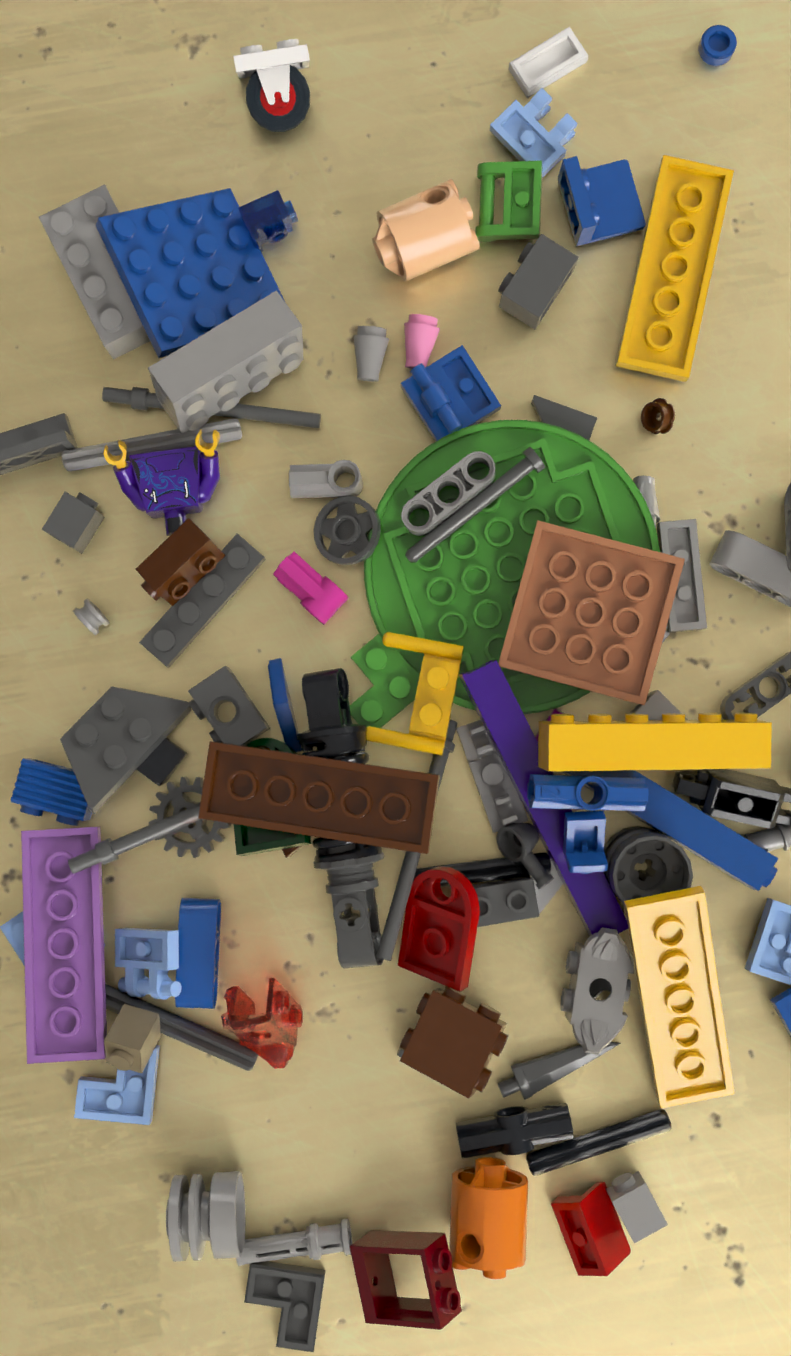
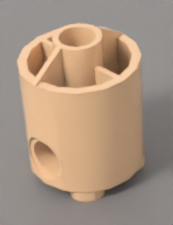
(425, 231)

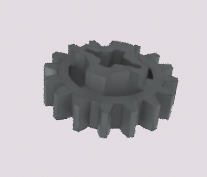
(180, 802)

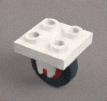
(276, 88)

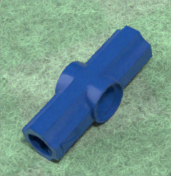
(565, 792)

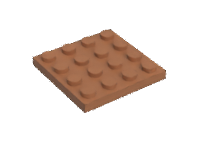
(591, 612)

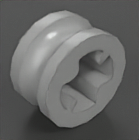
(91, 616)

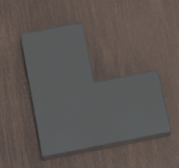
(296, 1292)

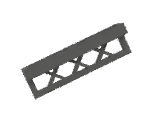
(35, 443)

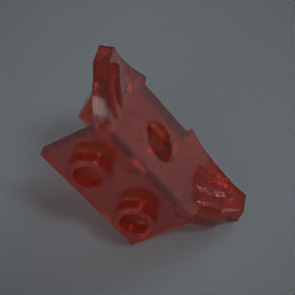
(280, 1022)

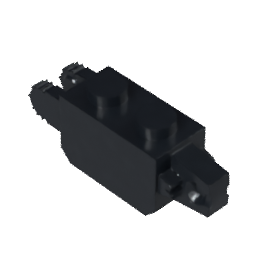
(736, 796)

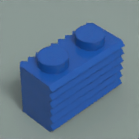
(50, 789)

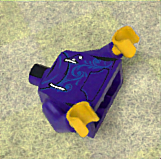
(169, 481)

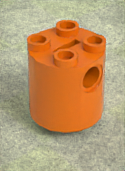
(488, 1218)

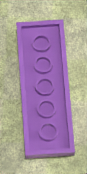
(63, 947)

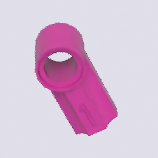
(317, 593)

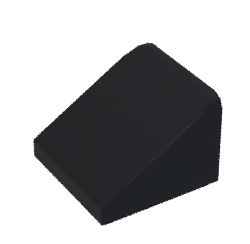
(162, 762)

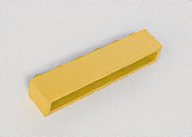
(654, 743)

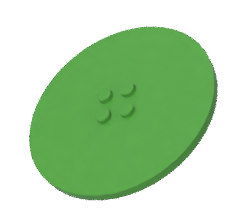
(472, 578)

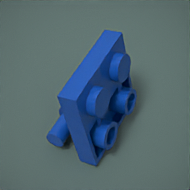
(450, 394)

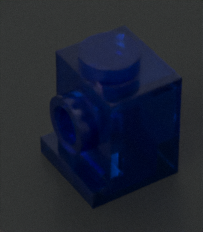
(268, 219)

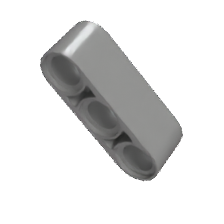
(457, 477)
(753, 565)

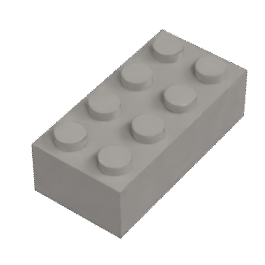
(92, 270)
(228, 363)

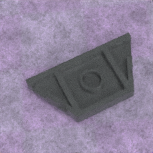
(118, 738)

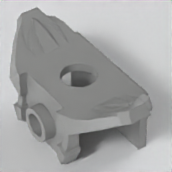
(593, 1020)

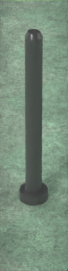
(477, 504)

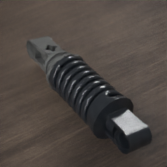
(346, 863)

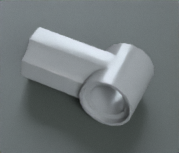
(321, 479)

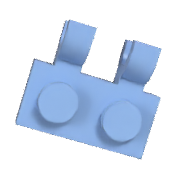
(527, 139)

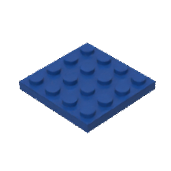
(186, 265)

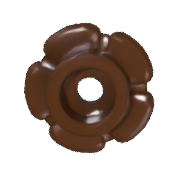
(658, 416)

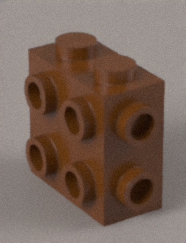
(454, 1041)

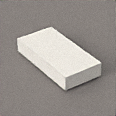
(548, 62)

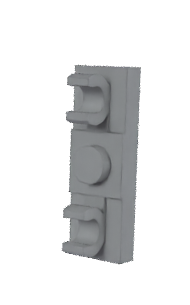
(491, 778)

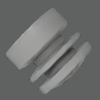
(206, 1216)

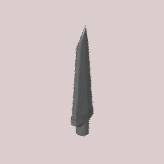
(543, 1071)

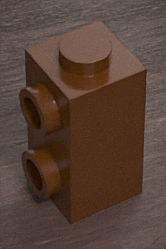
(179, 563)

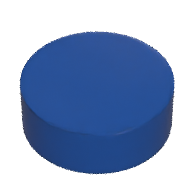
(717, 45)

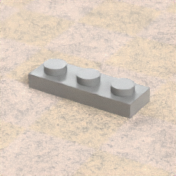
(688, 608)

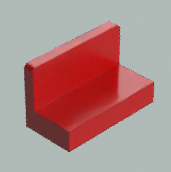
(592, 1231)

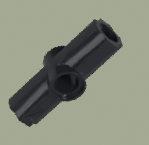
(514, 1130)

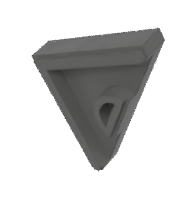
(564, 417)

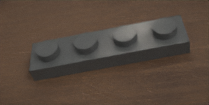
(203, 602)

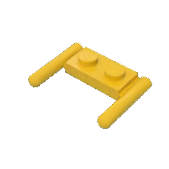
(433, 695)

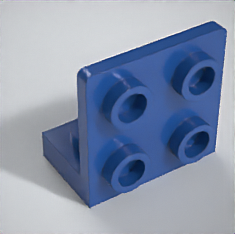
(600, 200)

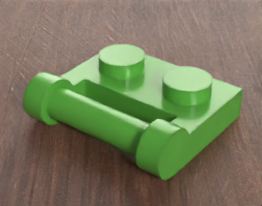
(521, 200)

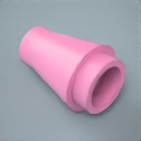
(420, 338)

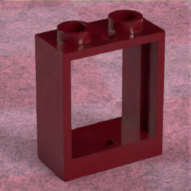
(380, 1299)

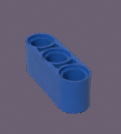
(198, 952)

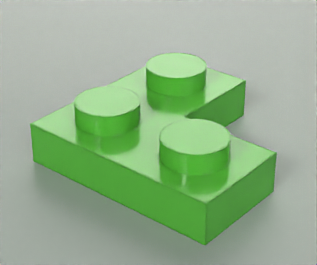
(392, 682)

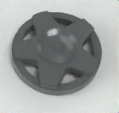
(347, 530)

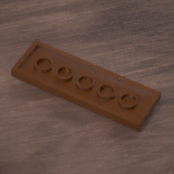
(319, 797)

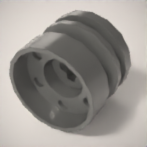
(666, 863)

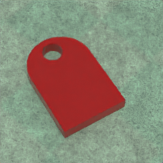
(440, 929)

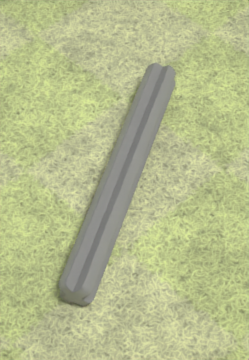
(93, 455)

